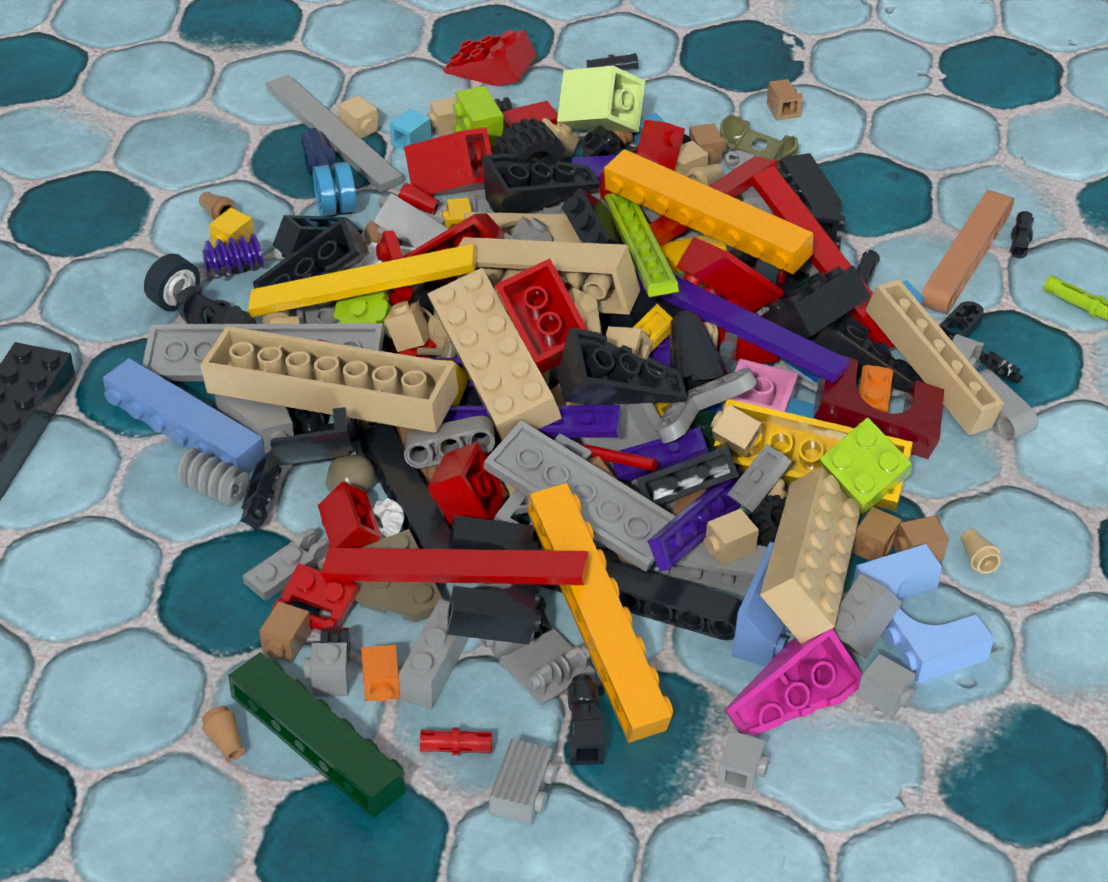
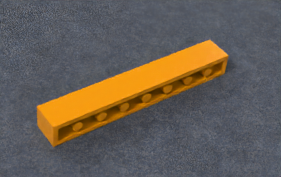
(709, 211)
(601, 618)

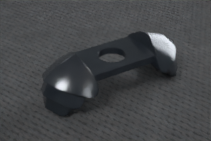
(192, 304)

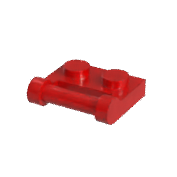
(330, 596)

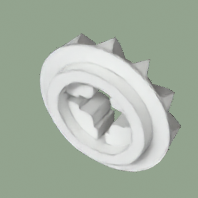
(390, 515)

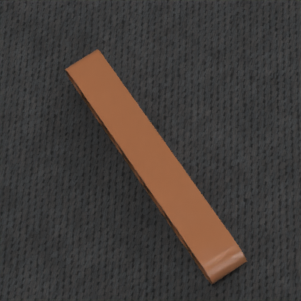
(967, 251)

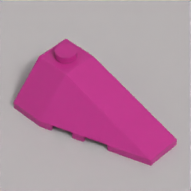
(796, 684)

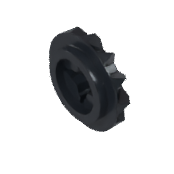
(1001, 366)

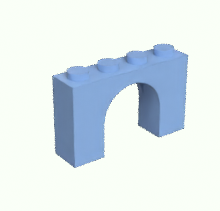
(922, 647)

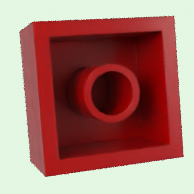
(465, 487)

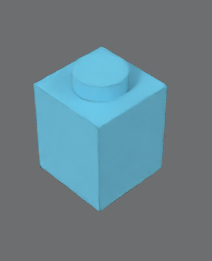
(410, 129)

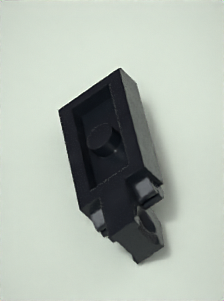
(260, 491)

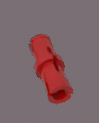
(455, 741)

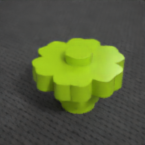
(363, 308)

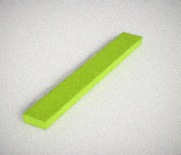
(642, 245)

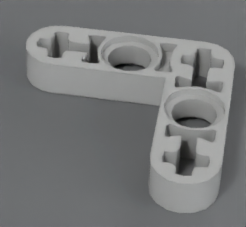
(681, 414)

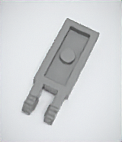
(275, 572)

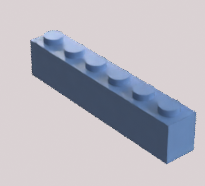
(181, 416)

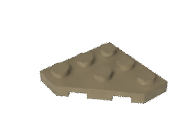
(410, 599)

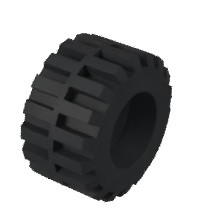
(530, 140)

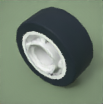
(168, 278)

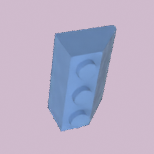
(758, 628)

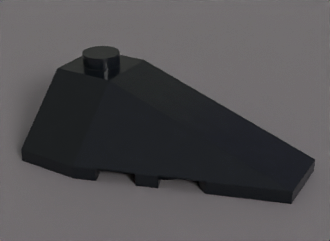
(530, 185)
(329, 252)
(851, 339)
(608, 375)

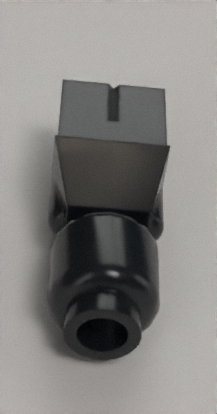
(587, 722)

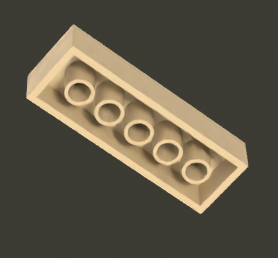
(588, 267)
(493, 354)
(811, 555)

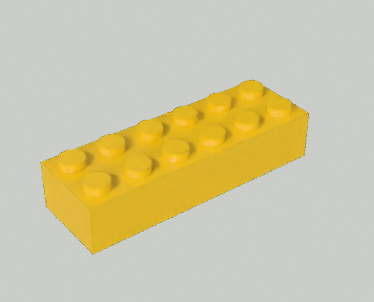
(804, 443)

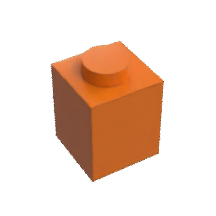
(380, 673)

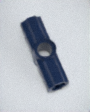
(317, 150)

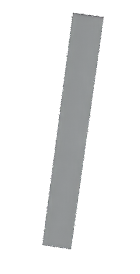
(337, 134)

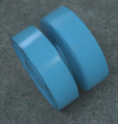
(334, 189)

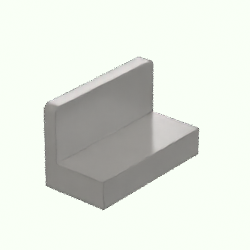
(759, 478)

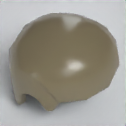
(353, 470)

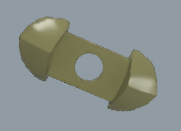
(740, 137)

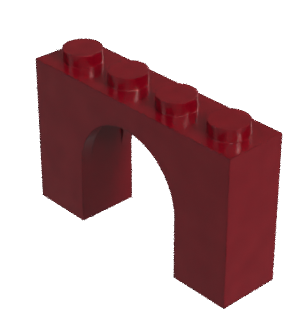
(917, 423)

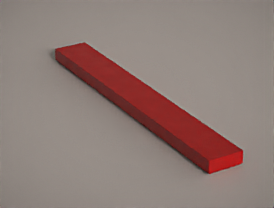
(731, 184)
(825, 254)
(456, 566)

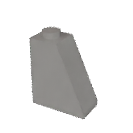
(262, 418)

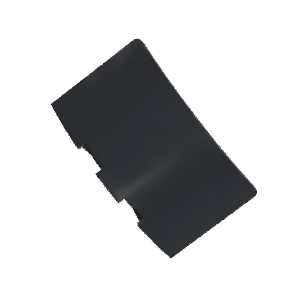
(327, 442)

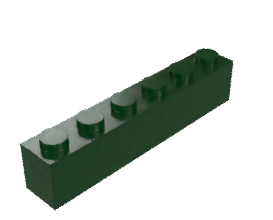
(318, 734)

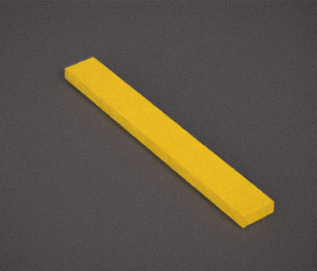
(362, 280)

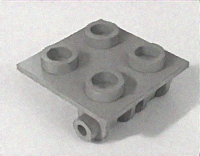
(547, 665)

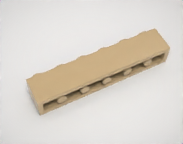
(934, 356)

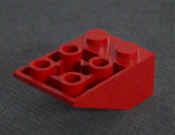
(493, 58)
(449, 162)

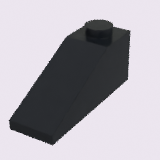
(298, 230)

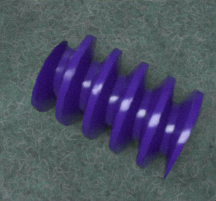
(232, 254)

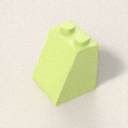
(602, 98)

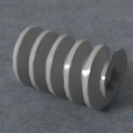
(212, 477)

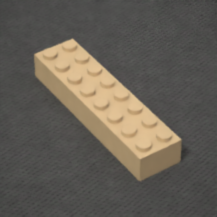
(330, 376)

